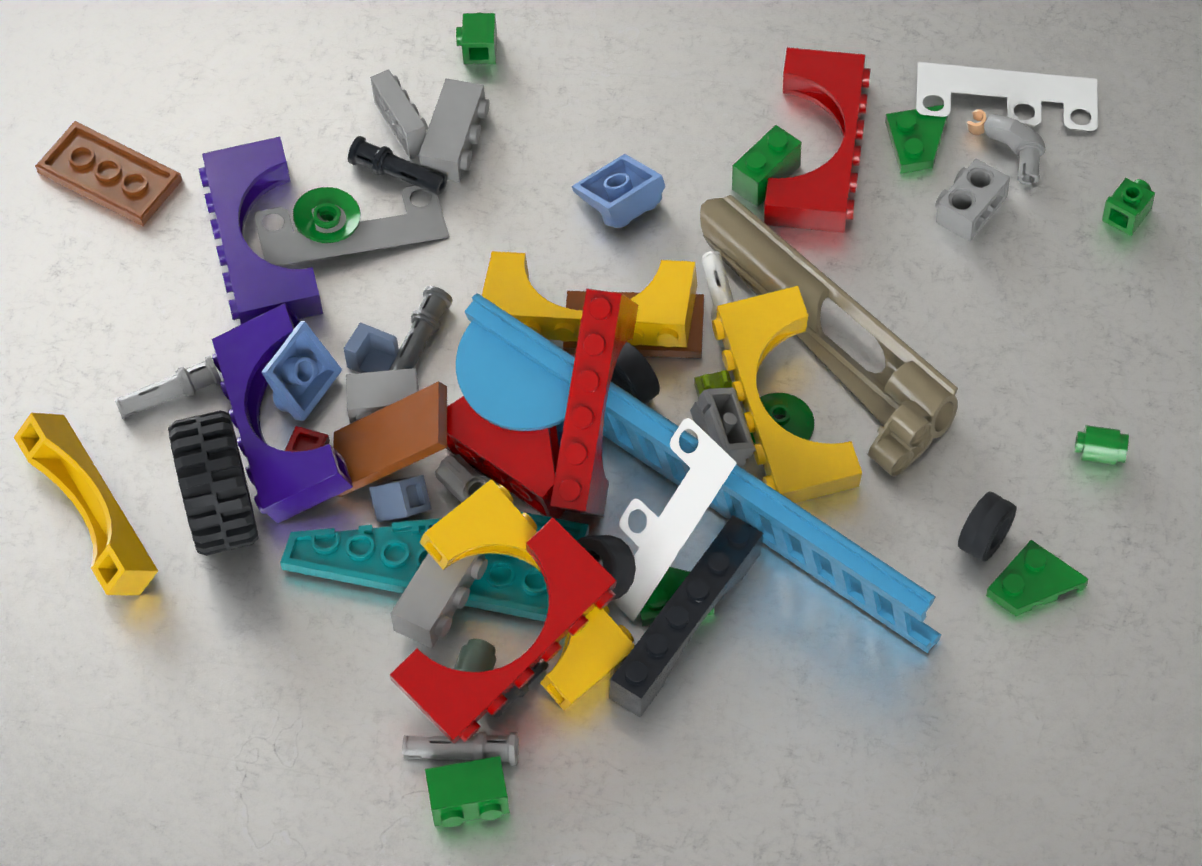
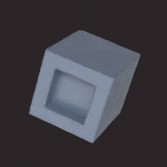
(370, 350)
(400, 498)

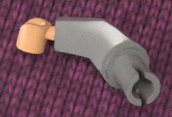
(1017, 136)

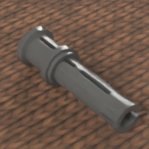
(424, 323)

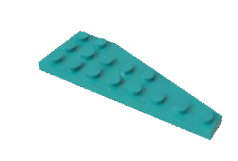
(392, 555)

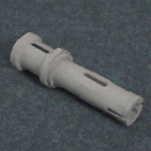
(184, 382)
(477, 747)

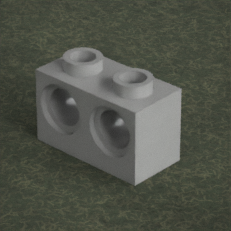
(972, 199)

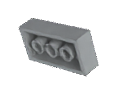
(399, 112)

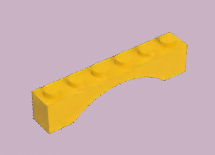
(118, 554)

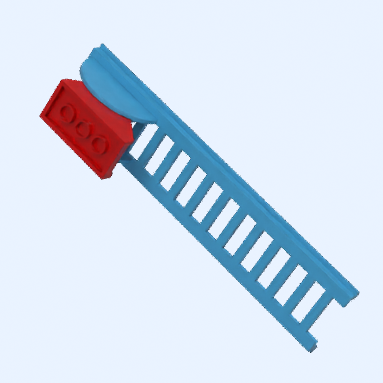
(513, 434)

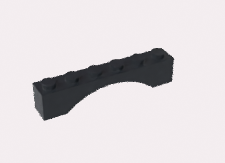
(656, 652)

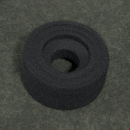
(987, 526)

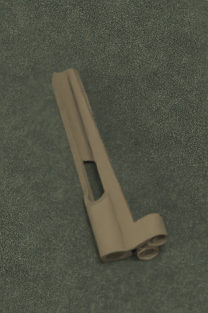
(906, 397)

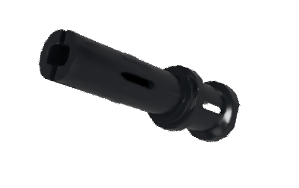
(384, 161)

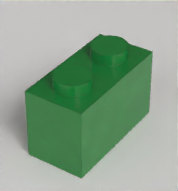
(771, 157)
(467, 791)

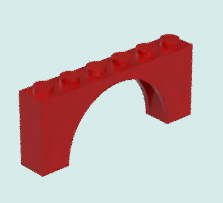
(822, 196)
(604, 329)
(461, 698)

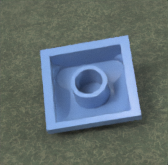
(621, 190)
(300, 372)

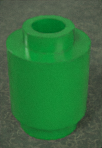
(1102, 445)

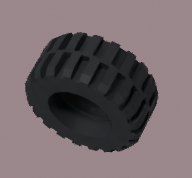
(213, 483)

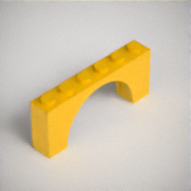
(662, 312)
(791, 464)
(494, 525)

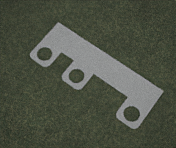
(416, 226)

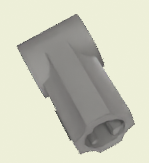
(459, 477)

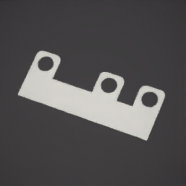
(1014, 85)
(667, 534)

